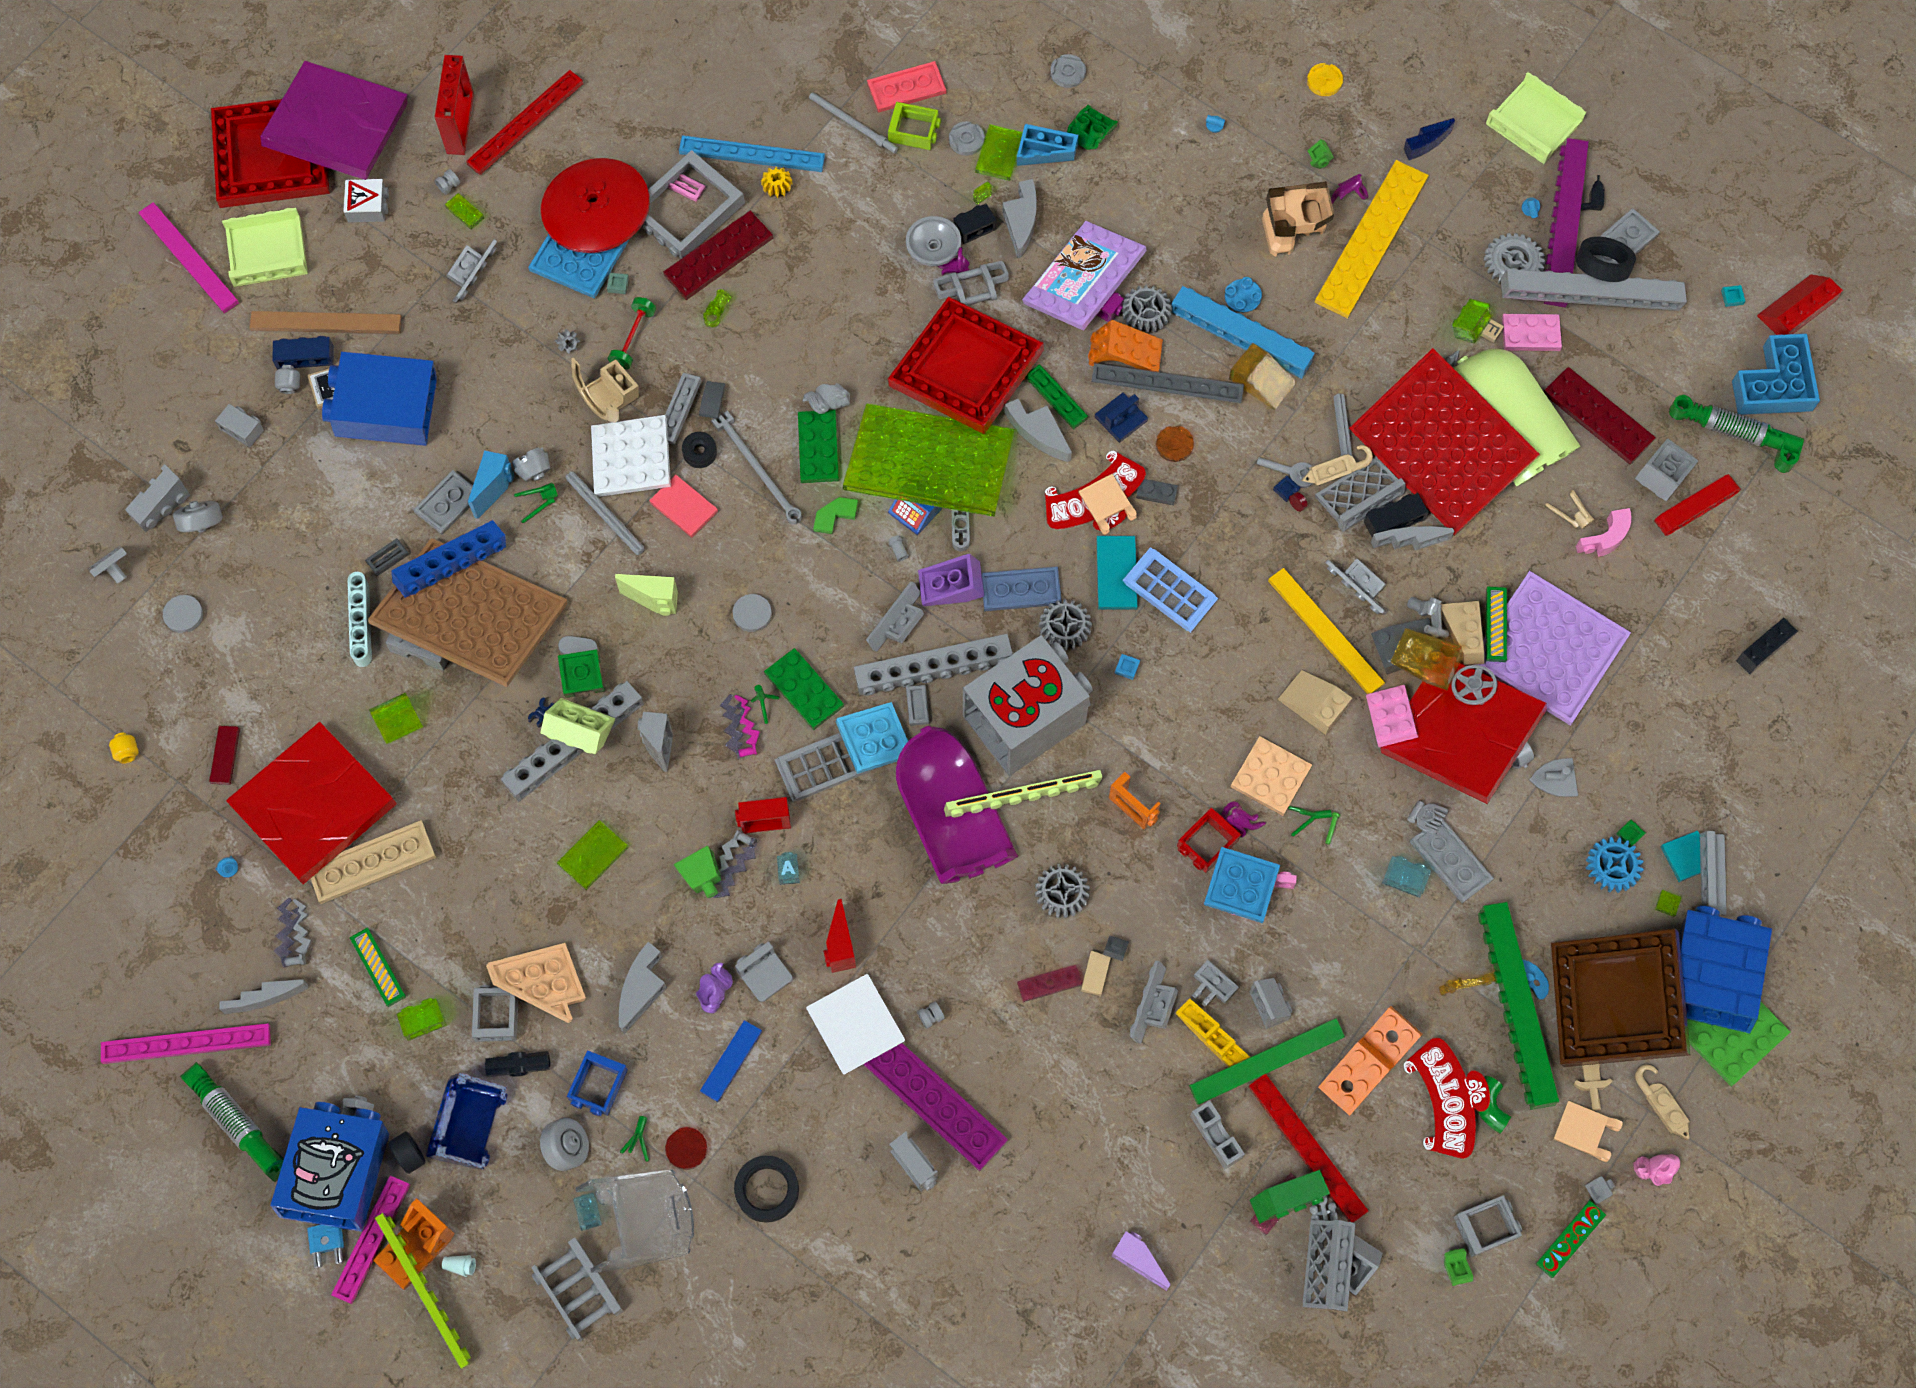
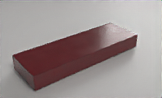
(224, 755)

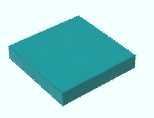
(1684, 856)

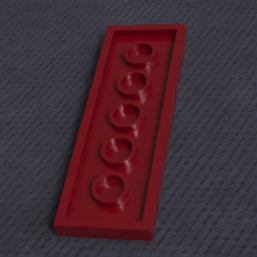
(718, 255)
(1599, 415)

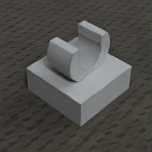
(1600, 1189)

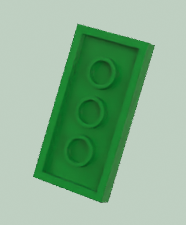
(818, 447)
(804, 689)

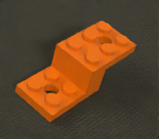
(1370, 1060)

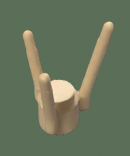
(1582, 517)

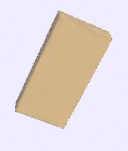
(1095, 973)

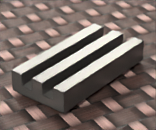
(389, 559)

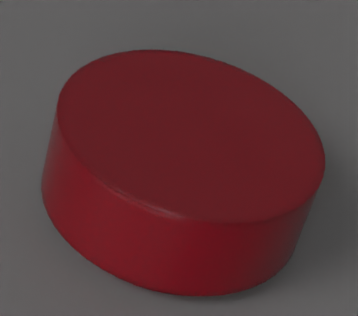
(1298, 501)

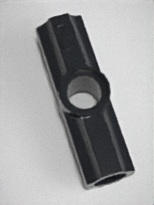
(517, 1064)

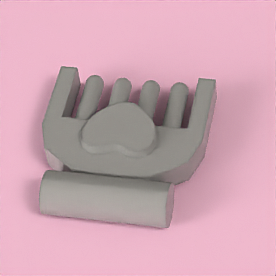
(1426, 815)

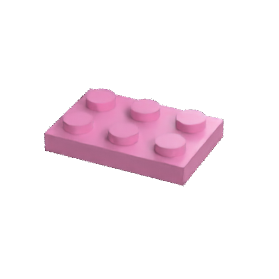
(1531, 332)
(1391, 716)

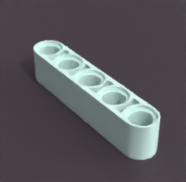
(362, 627)

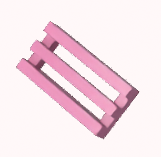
(685, 193)

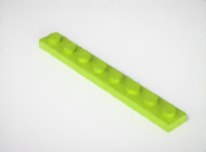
(429, 1298)

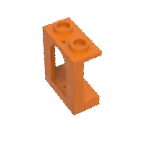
(1119, 789)

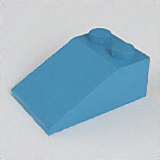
(490, 482)

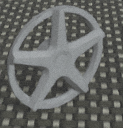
(1474, 684)

